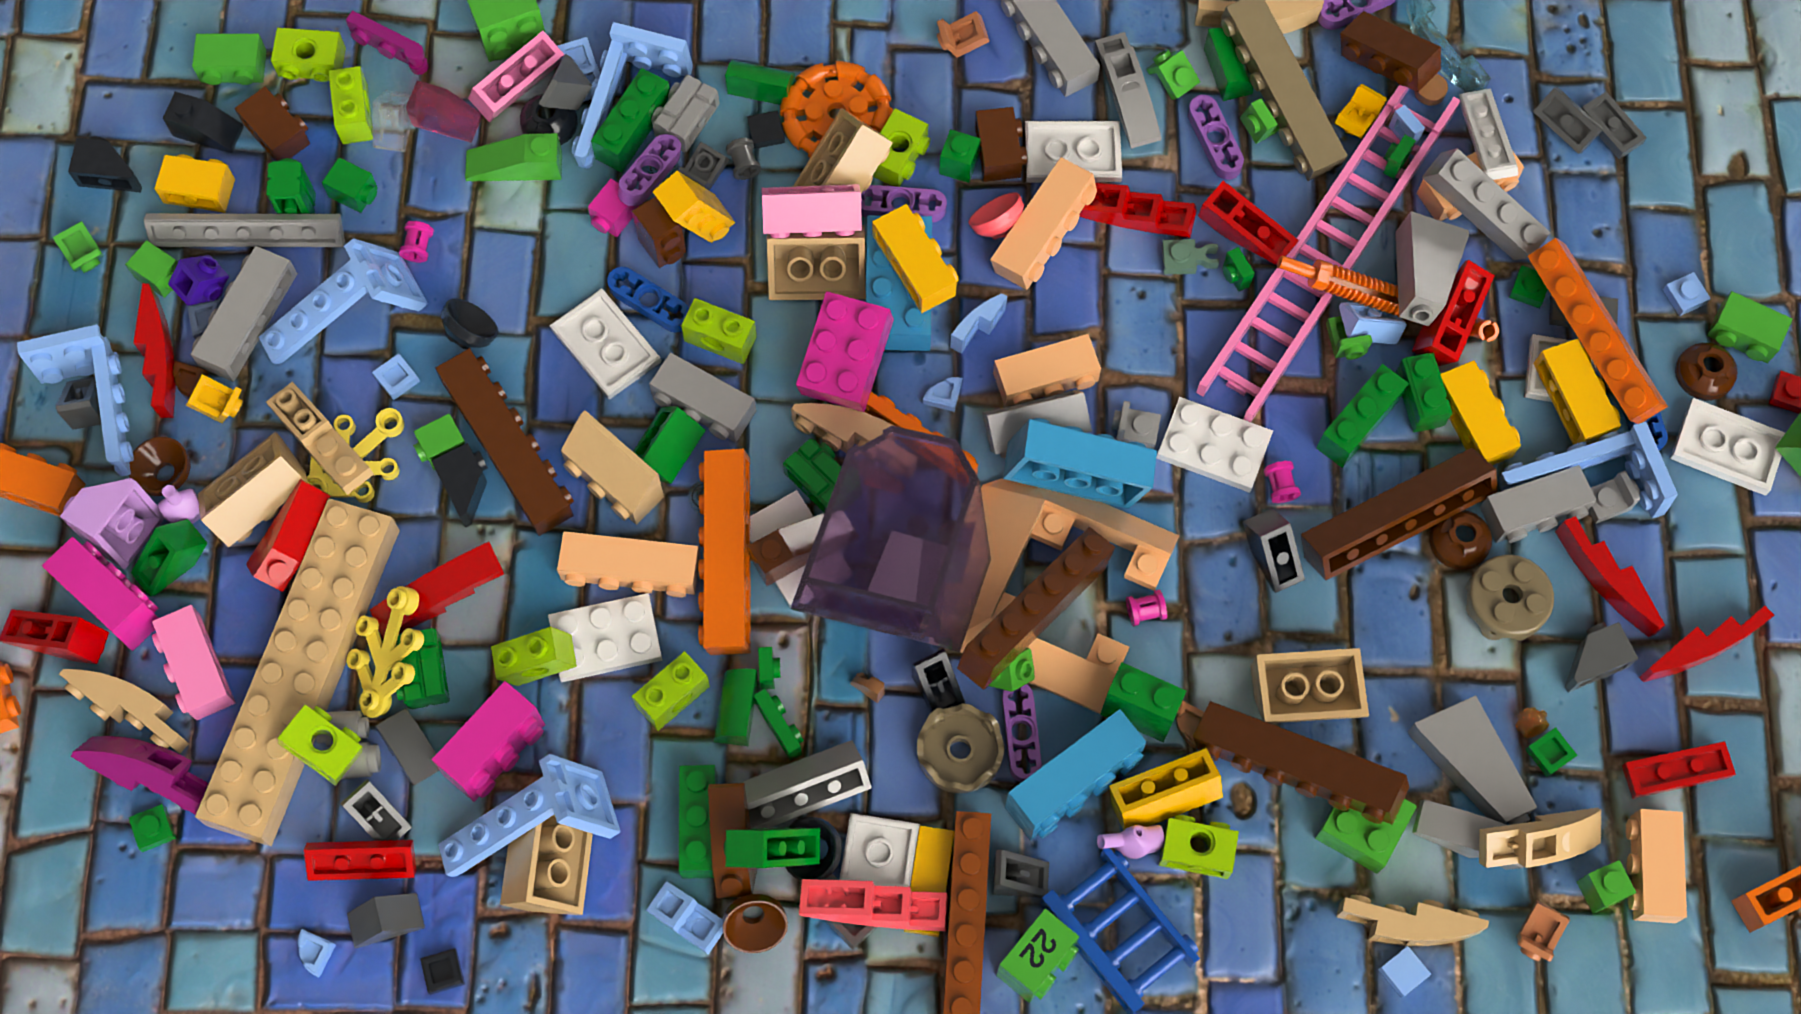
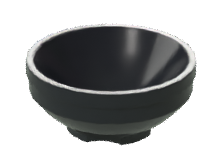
(563, 122)
(467, 324)
(830, 861)

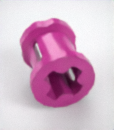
(412, 251)
(1282, 482)
(1146, 608)

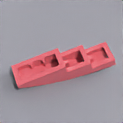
(873, 905)

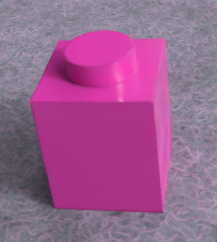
(608, 212)

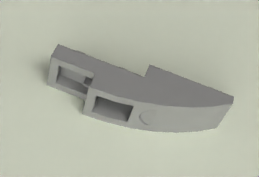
(1128, 89)

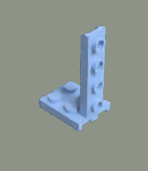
(644, 51)
(368, 270)
(83, 354)
(1642, 465)
(567, 789)

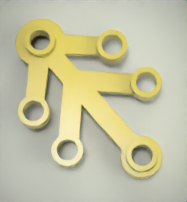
(322, 480)
(377, 692)

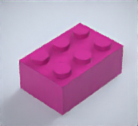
(845, 351)
(103, 591)
(490, 742)

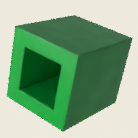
(959, 156)
(350, 185)

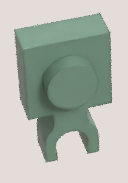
(1183, 256)

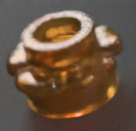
(1532, 722)

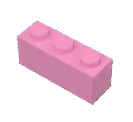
(516, 76)
(811, 210)
(192, 663)

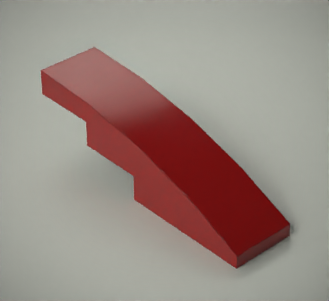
(1140, 211)
(155, 344)
(445, 586)
(1618, 587)
(1699, 648)

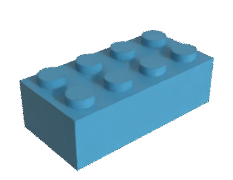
(883, 288)
(1080, 463)
(1075, 775)

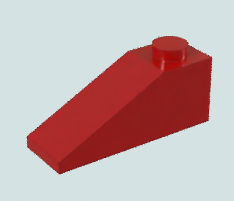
(1246, 224)
(1454, 323)
(288, 536)
(55, 635)

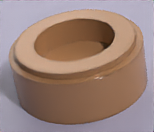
(1433, 91)

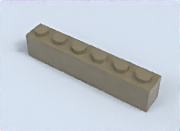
(1283, 87)

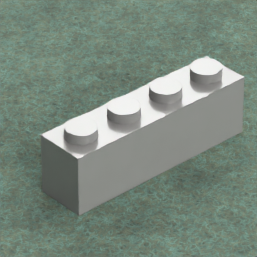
(1054, 43)
(1485, 204)
(243, 313)
(805, 785)

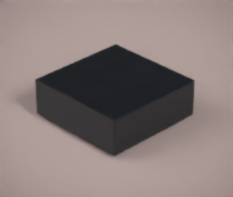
(766, 129)
(442, 971)

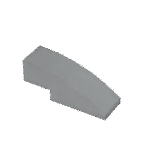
(1453, 828)

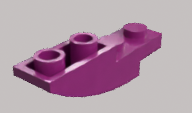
(140, 762)

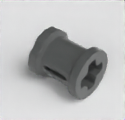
(743, 158)

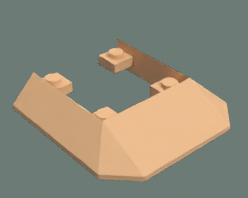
(1024, 512)

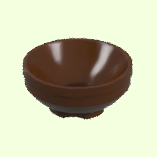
(1698, 380)
(153, 456)
(1454, 552)
(757, 933)

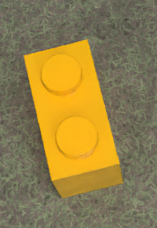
(195, 183)

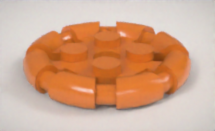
(830, 96)

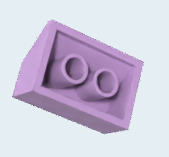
(113, 518)

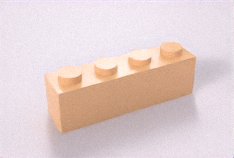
(1044, 224)
(629, 564)

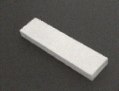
(1488, 134)

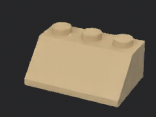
(846, 154)
(812, 265)
(611, 469)
(250, 490)
(1309, 685)
(547, 869)

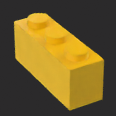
(694, 207)
(915, 257)
(1577, 392)
(1478, 414)
(1166, 790)

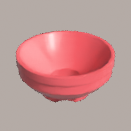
(997, 216)

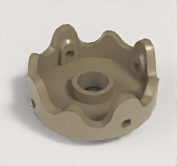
(1497, 616)
(964, 725)

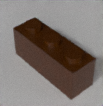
(1390, 51)

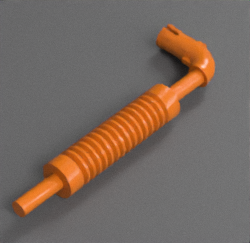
(1364, 290)

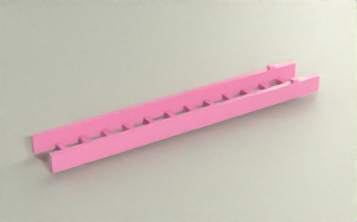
(1378, 128)

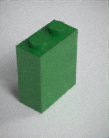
(1144, 700)

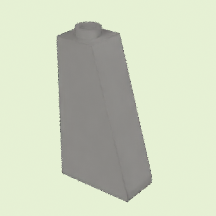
(1426, 265)
(1474, 758)

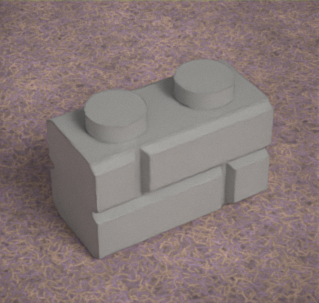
(686, 111)

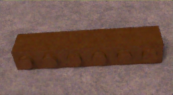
(505, 442)
(1399, 513)
(1035, 608)
(1302, 763)

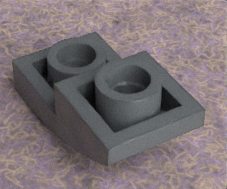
(705, 166)
(408, 746)

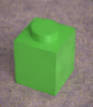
(152, 267)
(437, 439)
(1606, 886)

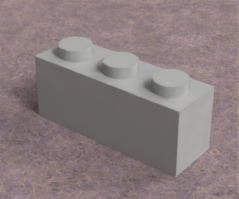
(703, 397)
(1059, 409)
(1538, 504)

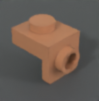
(962, 34)
(1541, 931)

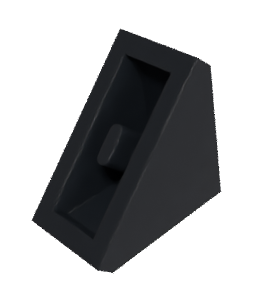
(937, 681)

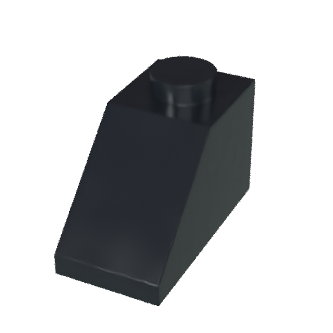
(201, 123)
(100, 166)
(463, 479)
(1274, 549)

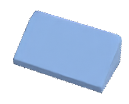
(1363, 321)

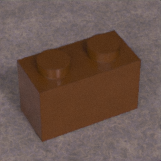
(273, 125)
(999, 144)
(659, 233)

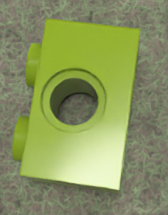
(295, 44)
(351, 105)
(905, 133)
(719, 331)
(533, 656)
(671, 691)
(328, 763)
(1179, 855)

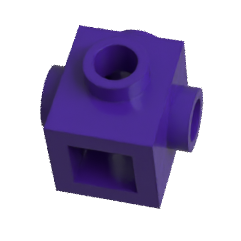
(198, 279)

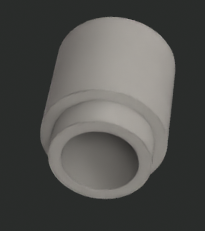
(352, 720)
(367, 763)

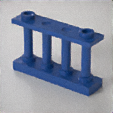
(1107, 963)

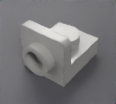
(1136, 426)
(1614, 497)

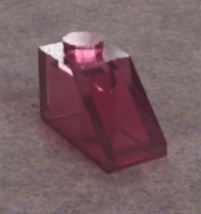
(442, 112)

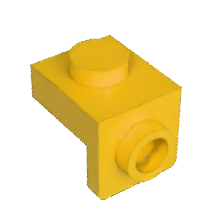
(1361, 111)
(215, 399)

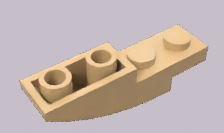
(1288, 13)
(837, 425)
(319, 438)
(124, 701)
(1543, 841)
(1424, 926)

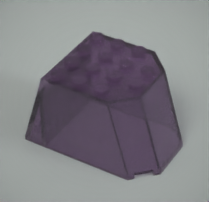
(900, 541)

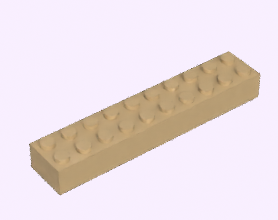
(298, 669)

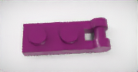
(387, 42)

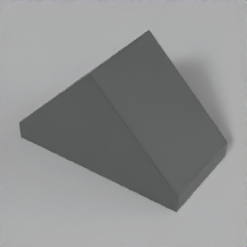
(567, 87)
(79, 403)
(375, 813)
(1019, 875)
(385, 918)

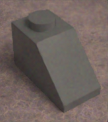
(1600, 655)

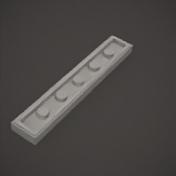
(244, 230)

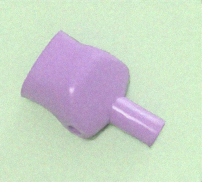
(179, 505)
(1134, 841)

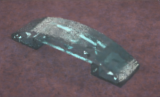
(1463, 73)

